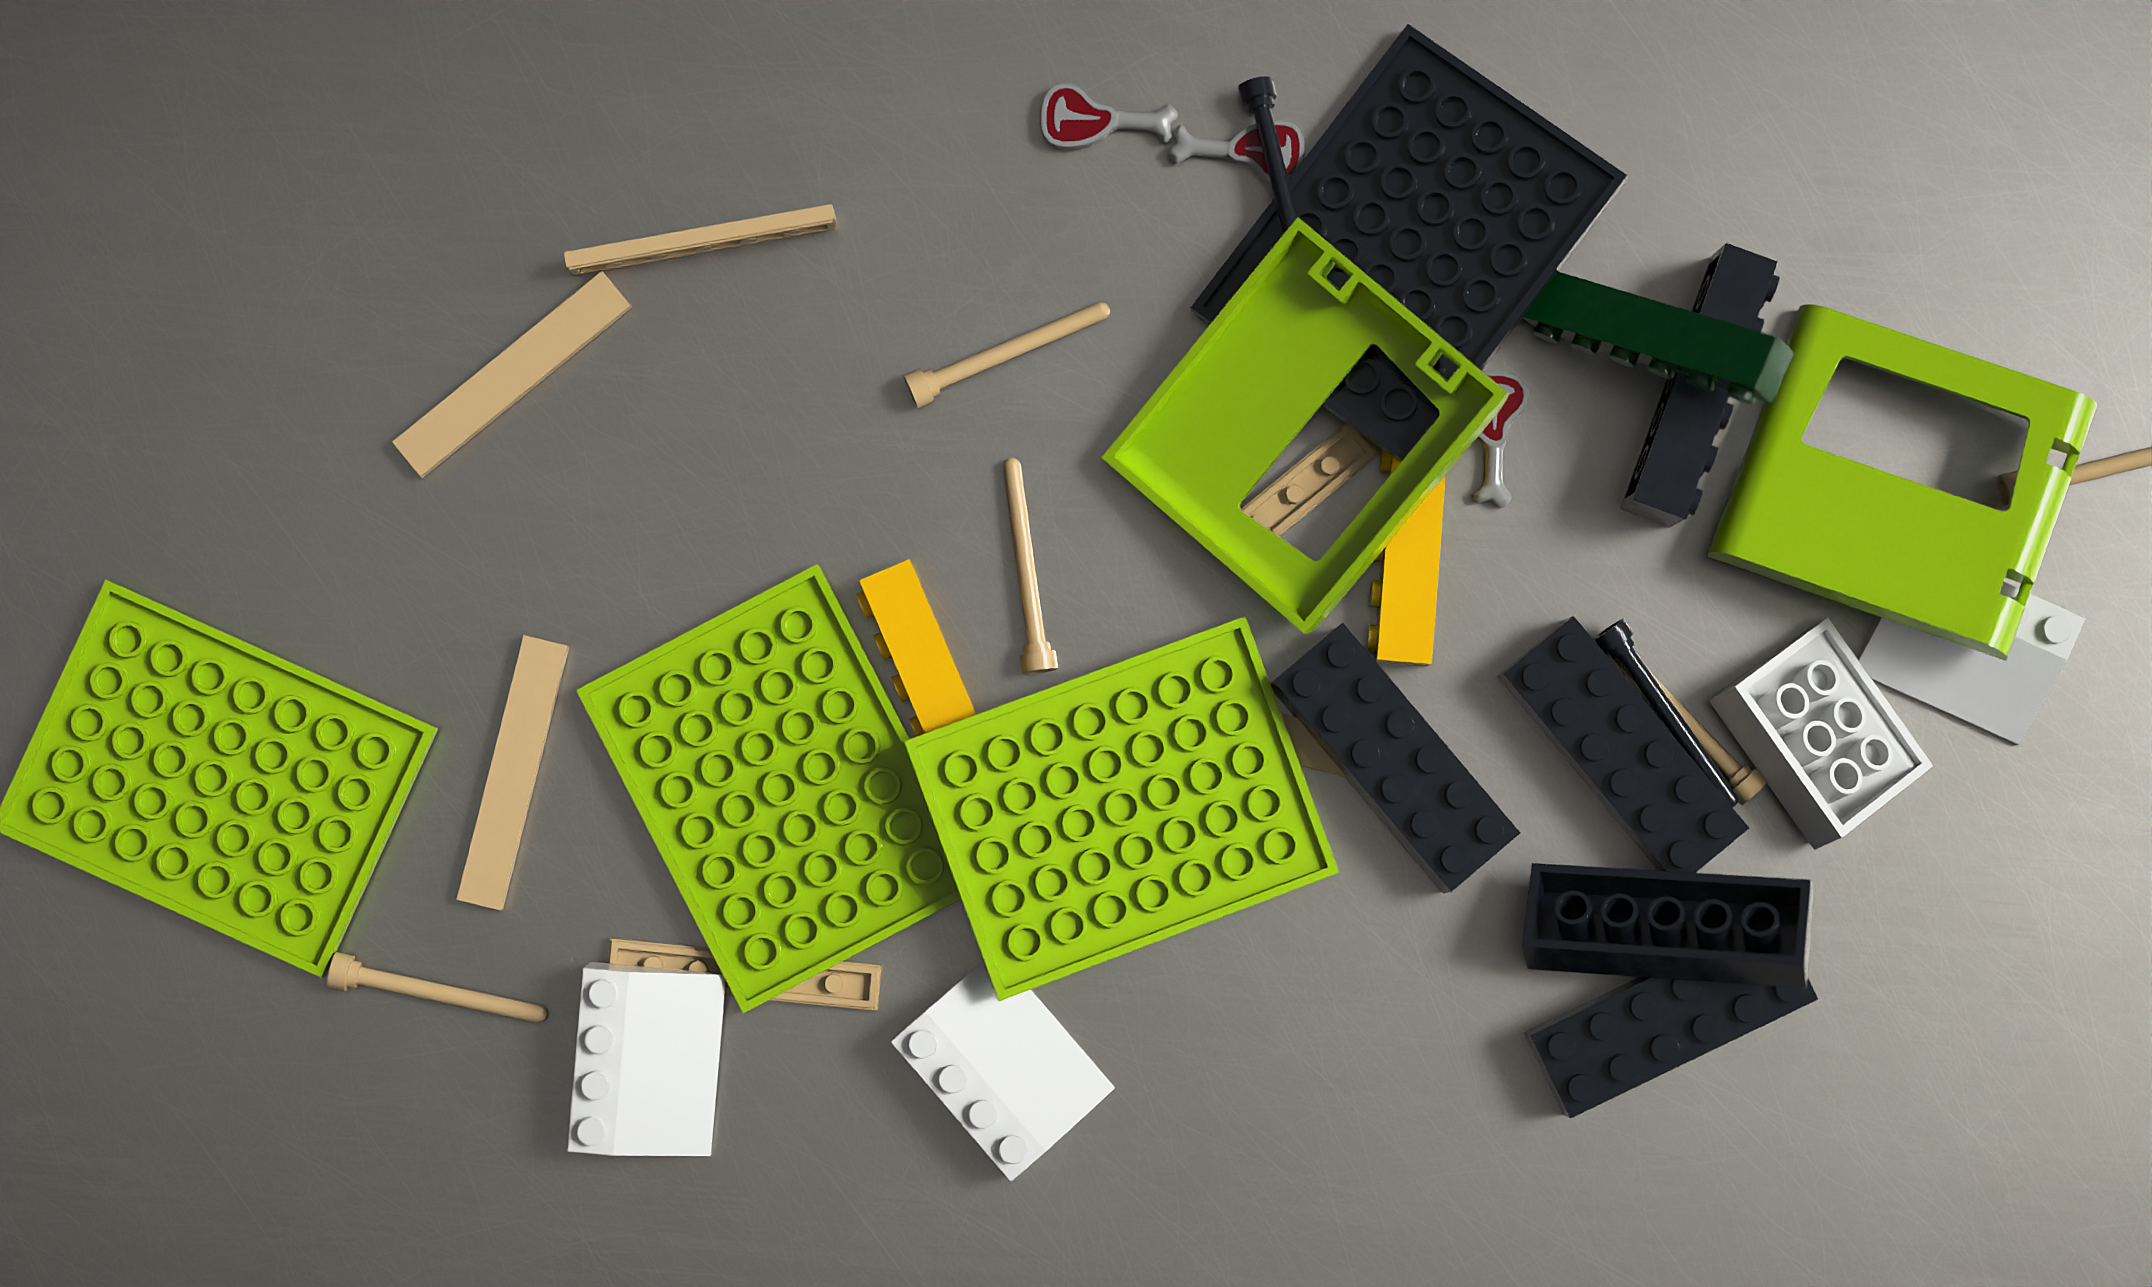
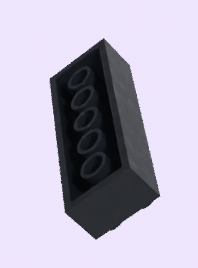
(1687, 417)
(1622, 750)
(1394, 759)
(1668, 925)
(1648, 1032)

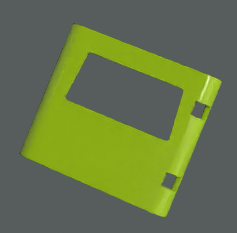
(1257, 385)
(1882, 536)

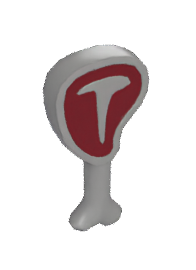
(1075, 121)
(1243, 148)
(1495, 437)

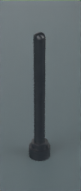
(1259, 97)
(1619, 643)

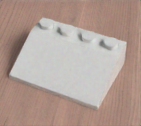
(1972, 684)
(1821, 734)
(646, 1061)
(1003, 1069)

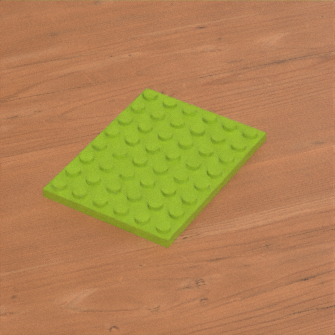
(214, 778)
(775, 787)
(1120, 808)

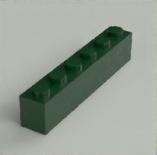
(1661, 336)

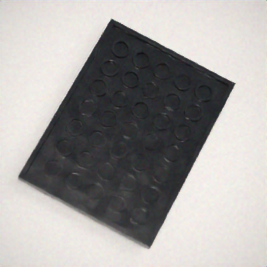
(1447, 205)

